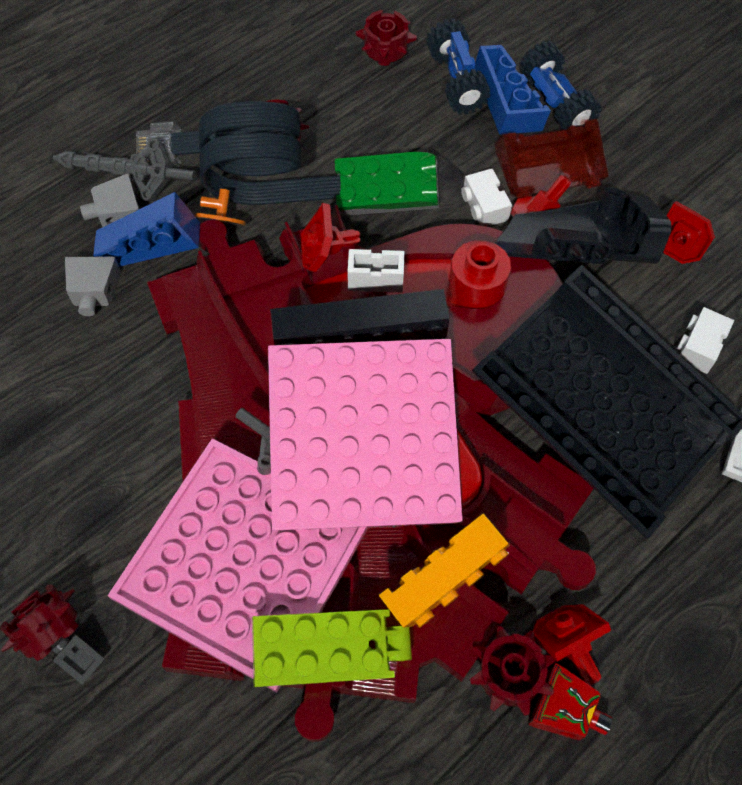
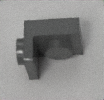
(76, 657)

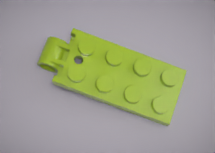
(326, 647)

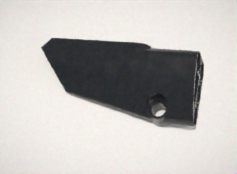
(593, 232)

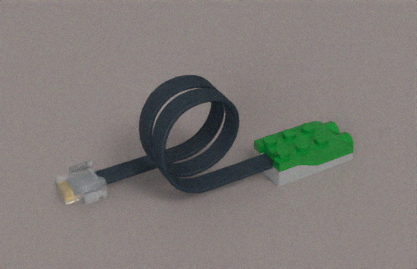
(263, 141)

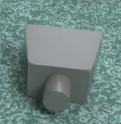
(111, 201)
(91, 282)

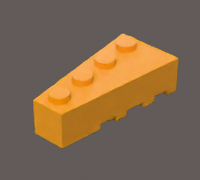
(446, 572)

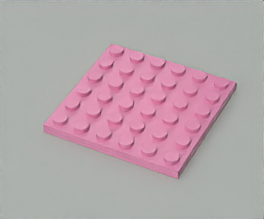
(363, 435)
(220, 563)

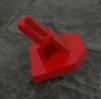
(543, 200)
(689, 234)
(323, 239)
(569, 634)

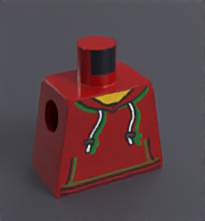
(570, 708)

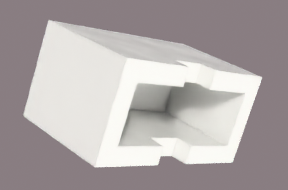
(486, 201)
(375, 271)
(705, 339)

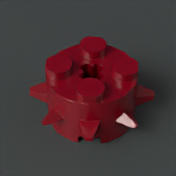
(386, 37)
(40, 623)
(530, 666)

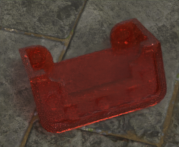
(538, 160)

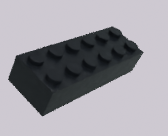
(369, 319)

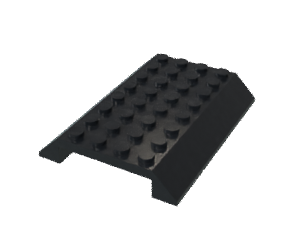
(611, 399)

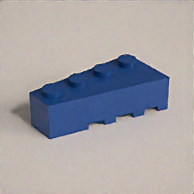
(511, 100)
(149, 232)

